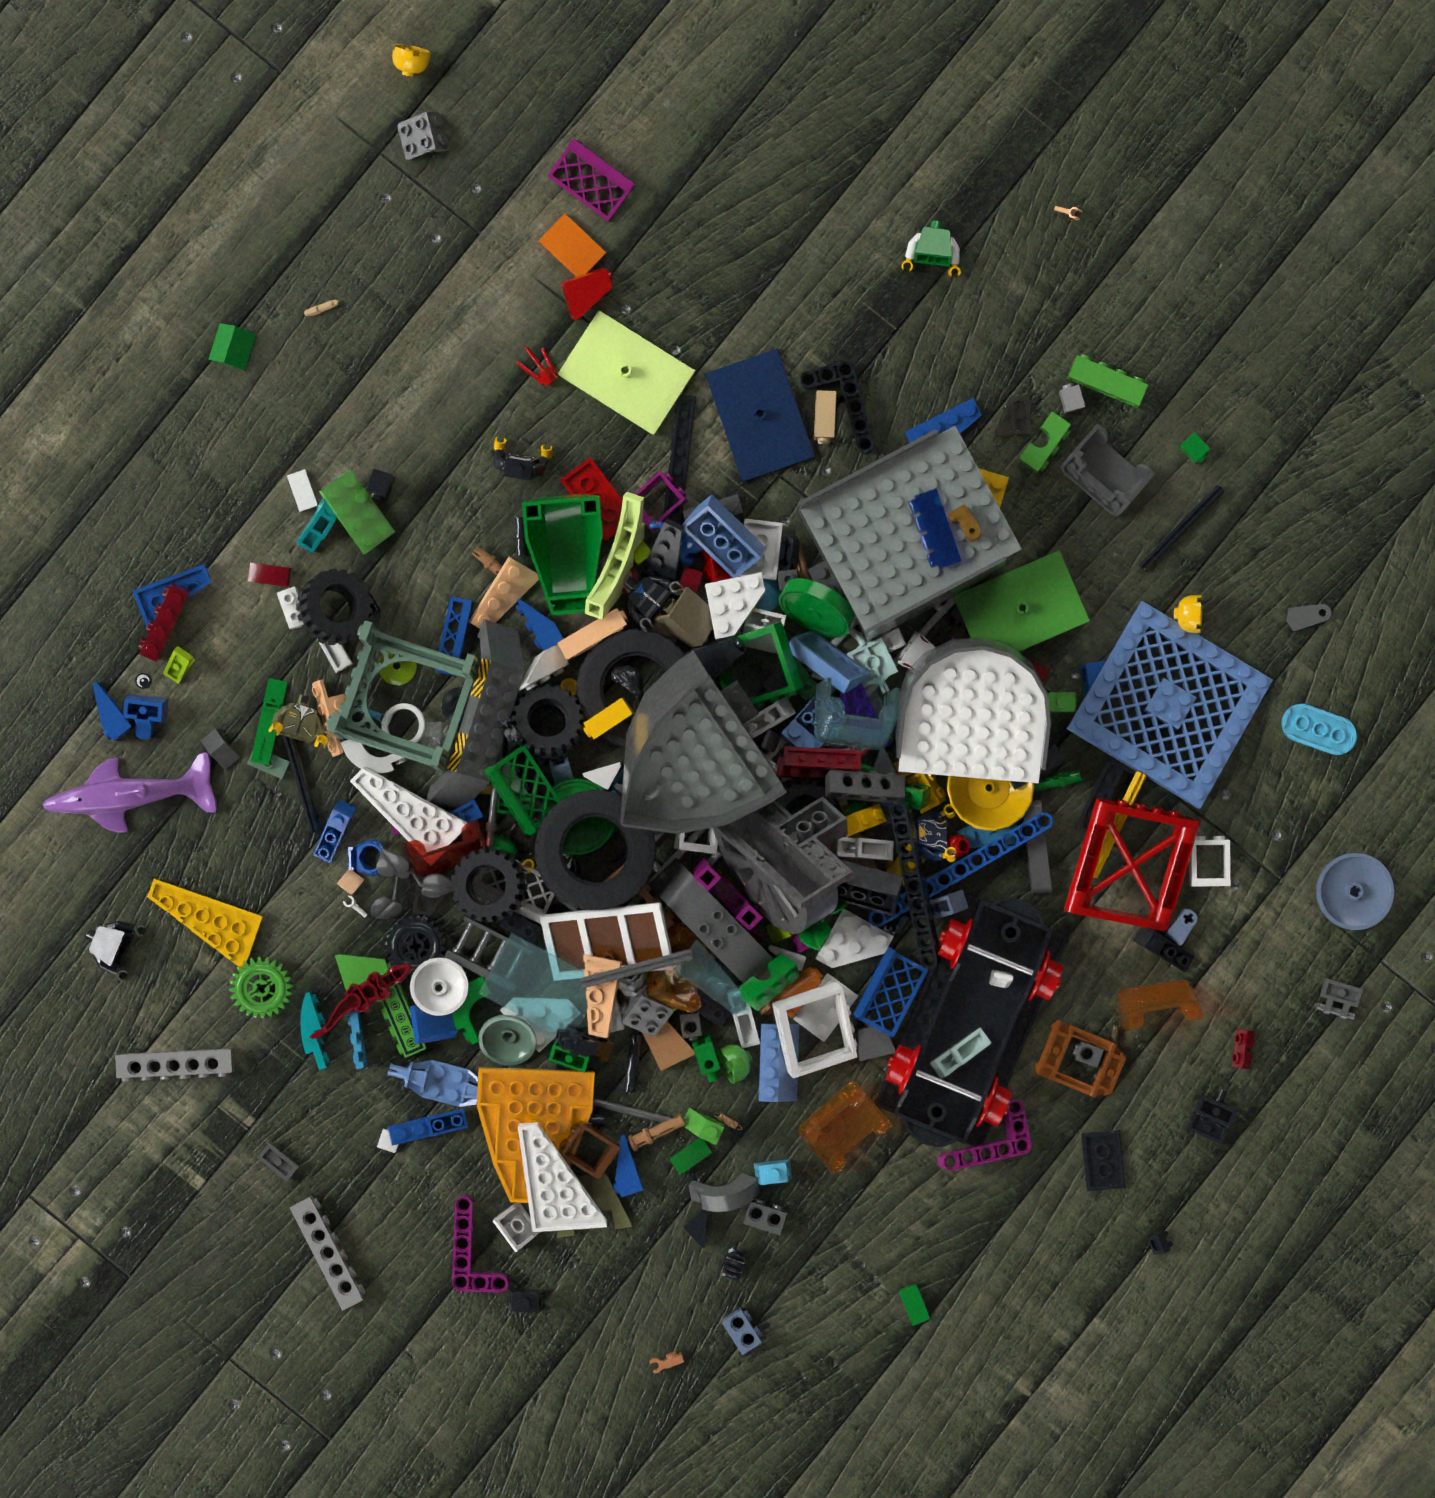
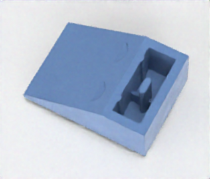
(801, 729)

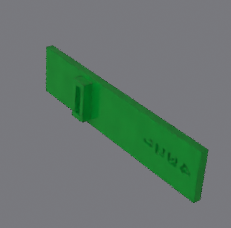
(264, 739)

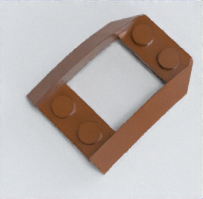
(1055, 1050)

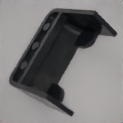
(1111, 775)

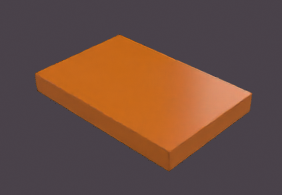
(572, 246)

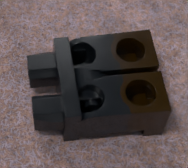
(578, 1041)

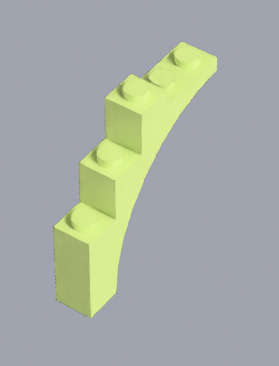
(621, 558)

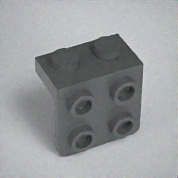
(422, 135)
(645, 1013)

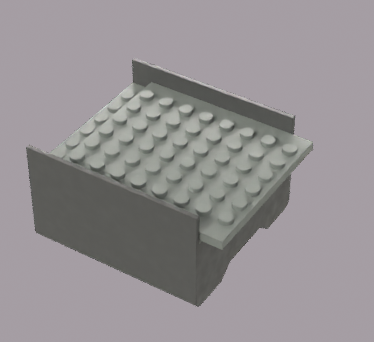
(872, 538)

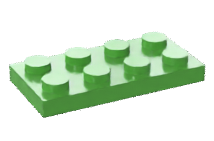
(357, 511)

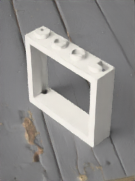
(825, 1060)

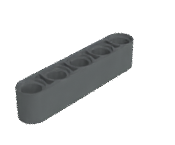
(1037, 853)

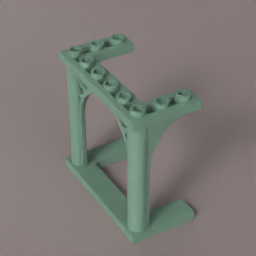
(341, 724)

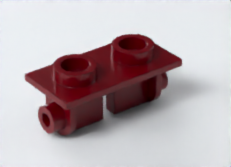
(1241, 1057)

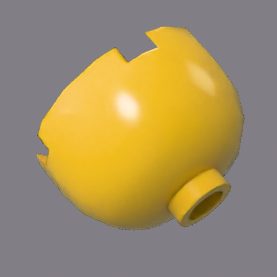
(410, 59)
(1189, 613)

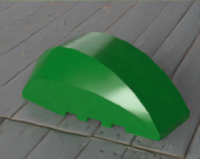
(564, 547)

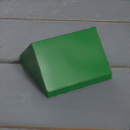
(232, 346)

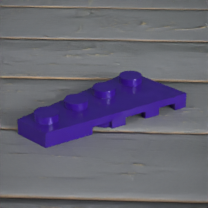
(858, 704)

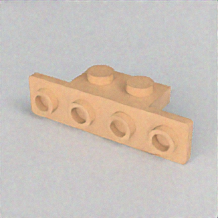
(325, 708)

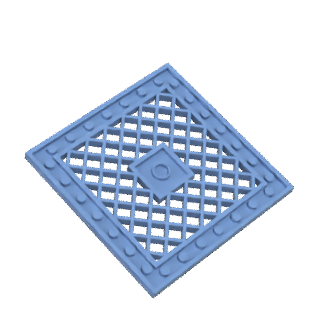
(1170, 704)

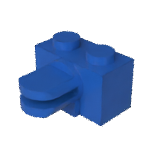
(145, 712)

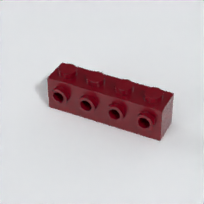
(166, 617)

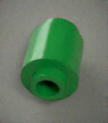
(504, 843)

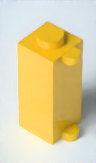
(608, 718)

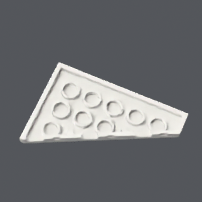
(553, 1190)

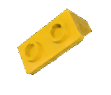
(936, 795)

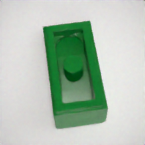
(690, 1155)
(914, 1304)

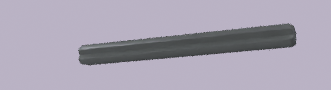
(637, 968)

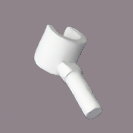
(356, 907)

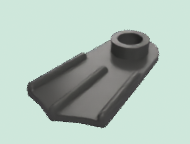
(1306, 616)

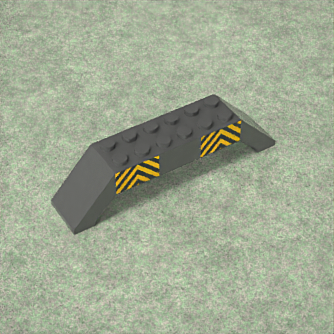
(479, 732)

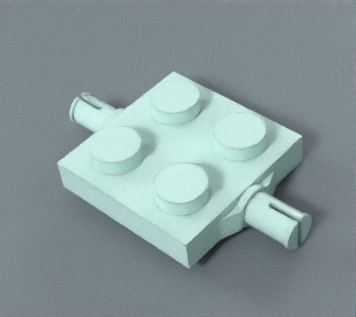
(875, 659)

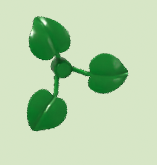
(818, 933)

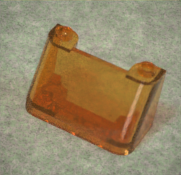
(670, 986)
(1153, 997)
(842, 1125)

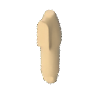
(320, 308)

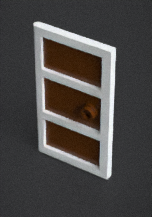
(614, 933)

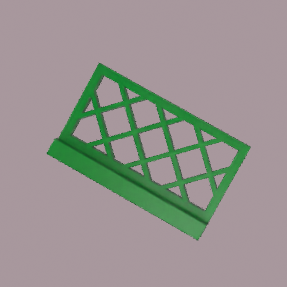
(508, 795)

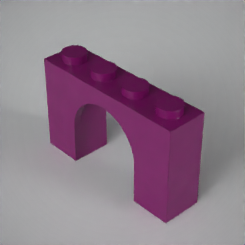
(739, 905)

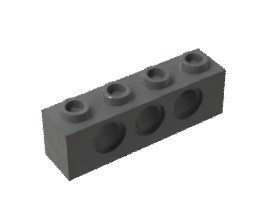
(837, 790)

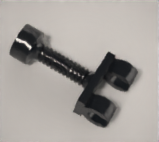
(513, 736)

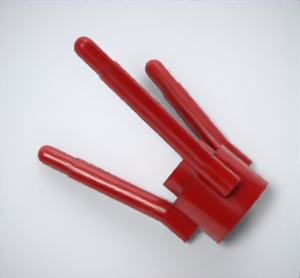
(546, 376)

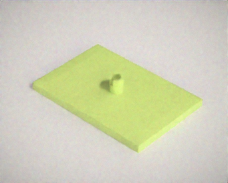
(626, 372)

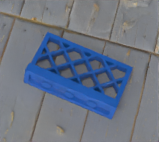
(873, 989)

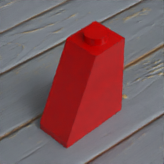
(586, 290)

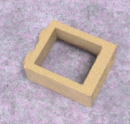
(824, 416)

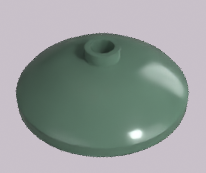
(505, 1047)

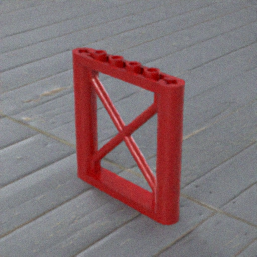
(1102, 819)

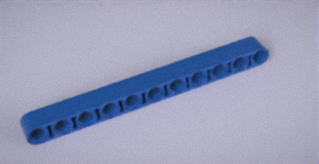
(970, 867)

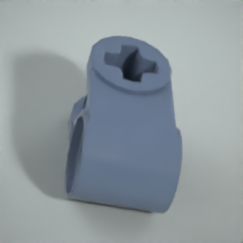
(1179, 930)

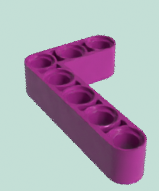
(993, 1147)
(466, 1252)

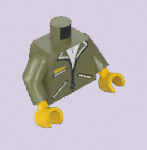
(299, 722)

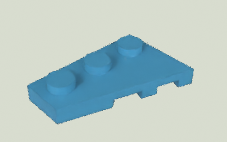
(980, 838)

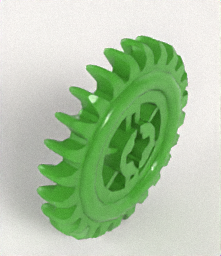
(245, 998)

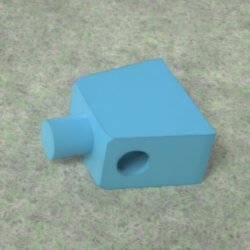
(773, 1172)

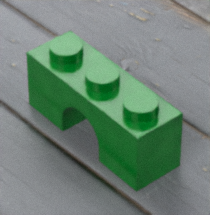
(760, 992)

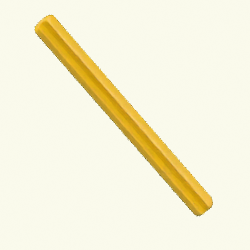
(1109, 841)

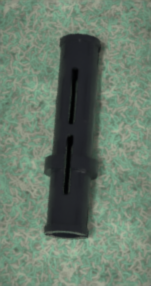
(633, 1063)

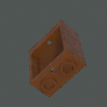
(605, 1159)

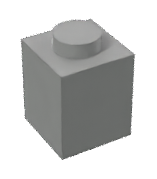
(1071, 398)

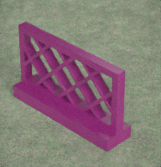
(601, 166)

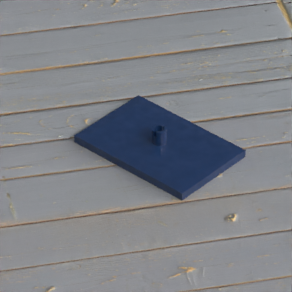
(759, 415)

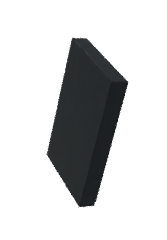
(1103, 1160)

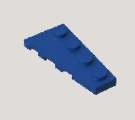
(959, 416)

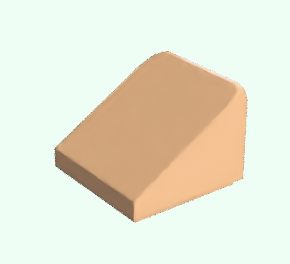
(350, 881)

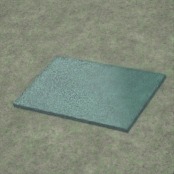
(536, 985)

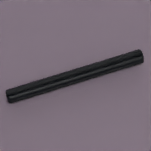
(1181, 528)
(302, 784)

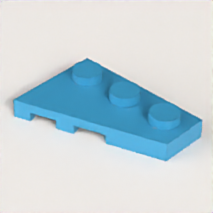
(357, 1039)

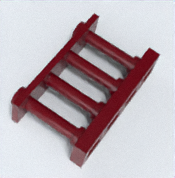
(816, 762)

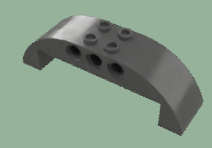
(711, 922)

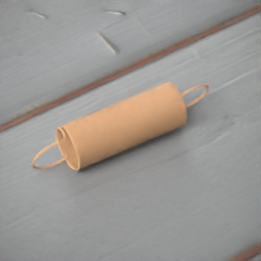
(728, 1121)

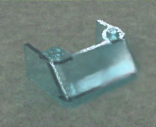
(852, 730)

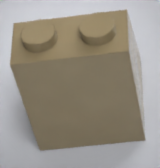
(685, 617)

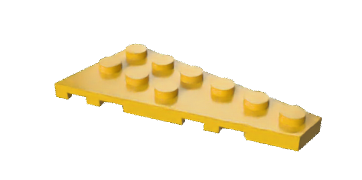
(217, 923)

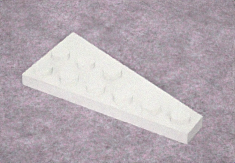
(408, 812)

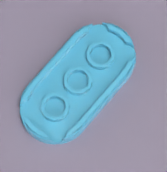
(1319, 729)

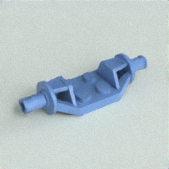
(439, 1082)

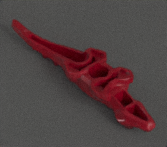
(360, 996)

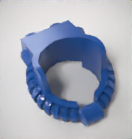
(357, 855)

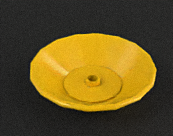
(988, 809)

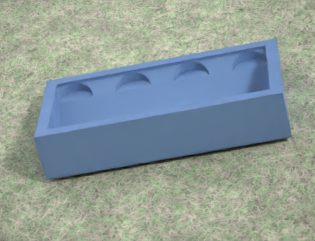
(828, 661)

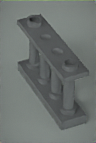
(473, 962)

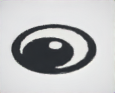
(142, 680)

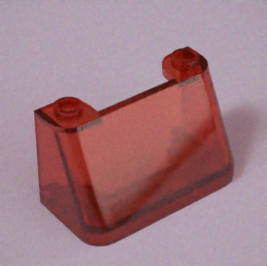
(449, 856)

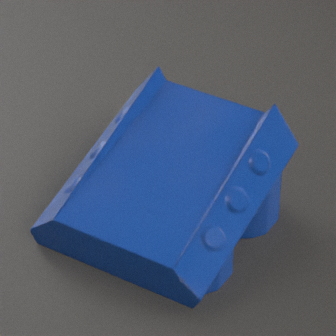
(431, 1027)

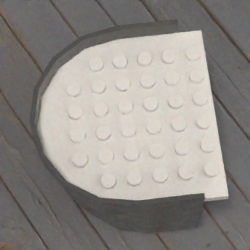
(973, 713)

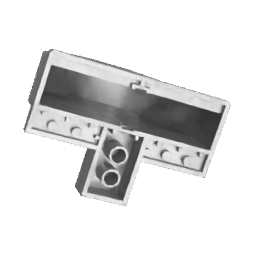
(786, 861)

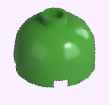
(735, 1061)

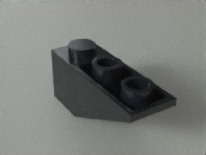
(1163, 948)

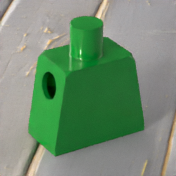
(705, 1051)

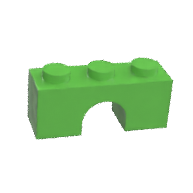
(1055, 429)

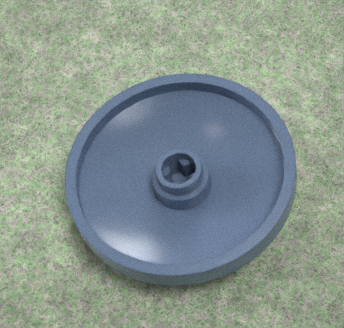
(1355, 891)

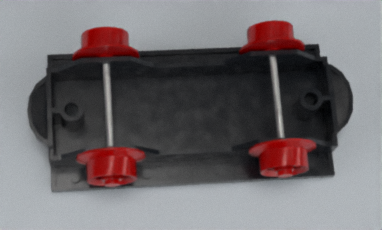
(958, 1002)

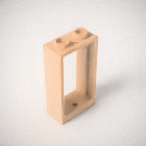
(592, 634)

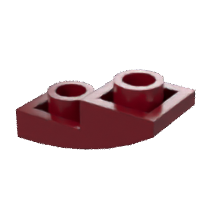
(269, 574)

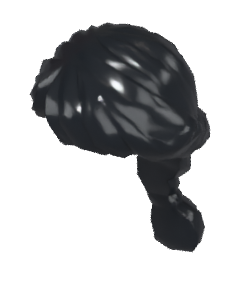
(630, 679)

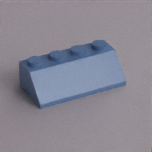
(723, 537)
(774, 1080)

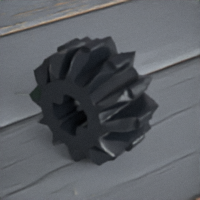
(734, 1263)

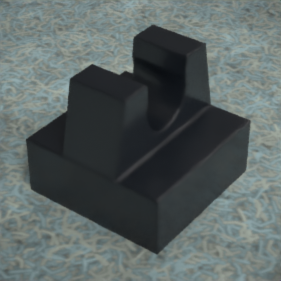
(1158, 1243)

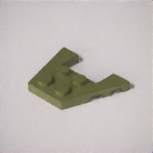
(605, 1198)

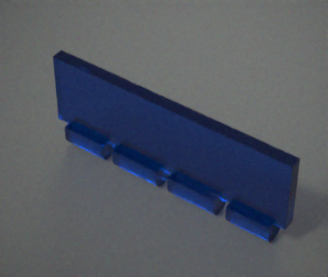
(935, 523)

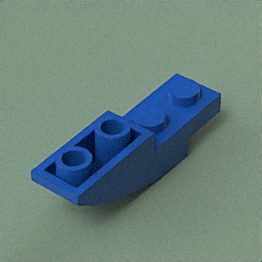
(427, 1126)

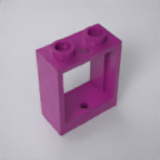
(650, 485)

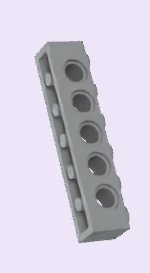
(125, 1061)
(345, 1298)

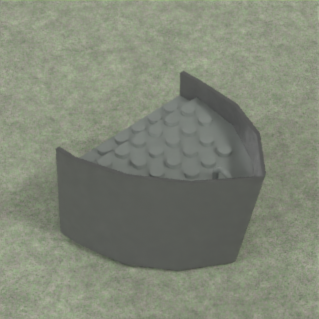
(692, 756)

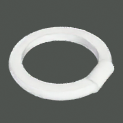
(401, 706)

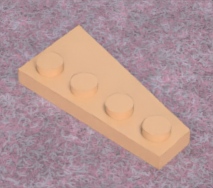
(504, 592)
(600, 997)

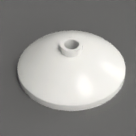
(439, 972)

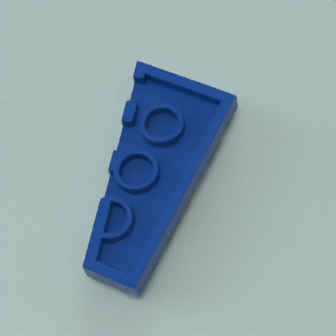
(150, 595)

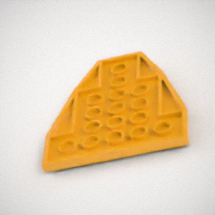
(528, 1096)

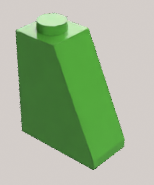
(357, 968)
(703, 1126)

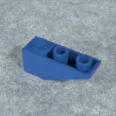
(545, 630)
(334, 830)

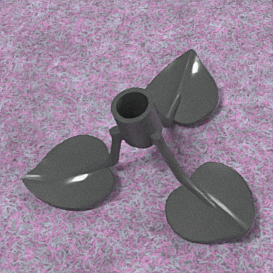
(394, 864)

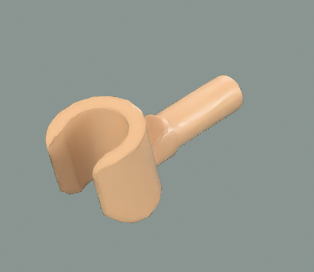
(1071, 212)

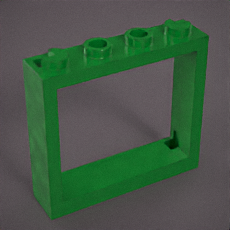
(786, 659)

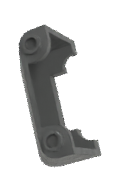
(1105, 472)

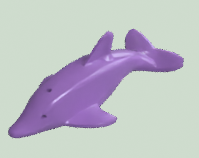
(109, 796)

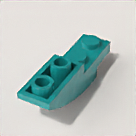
(317, 527)
(311, 1022)

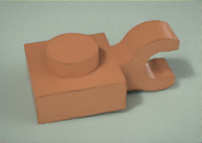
(672, 1359)

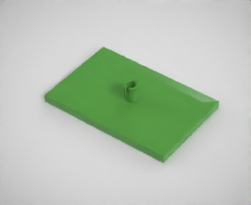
(1023, 604)

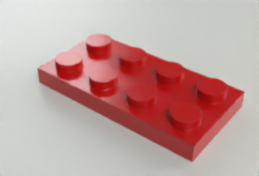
(591, 481)

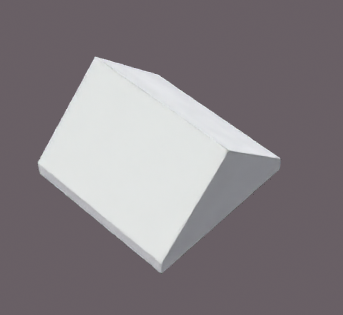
(604, 776)
(515, 1226)

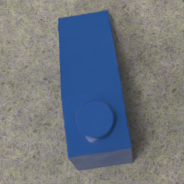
(110, 715)
(627, 1175)

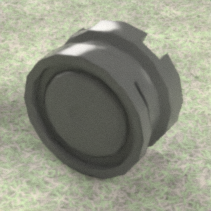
(633, 984)

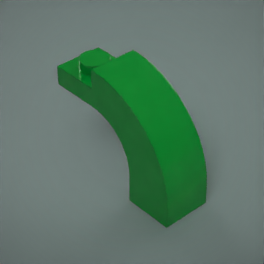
(462, 1015)

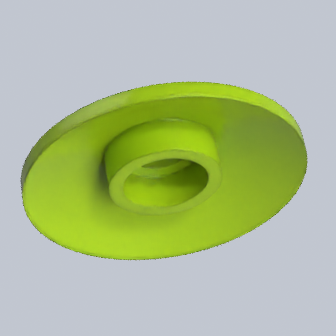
(400, 676)

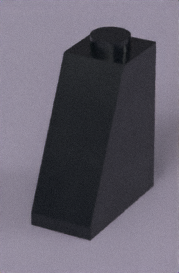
(720, 655)

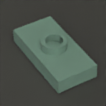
(277, 767)

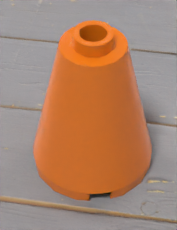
(808, 980)

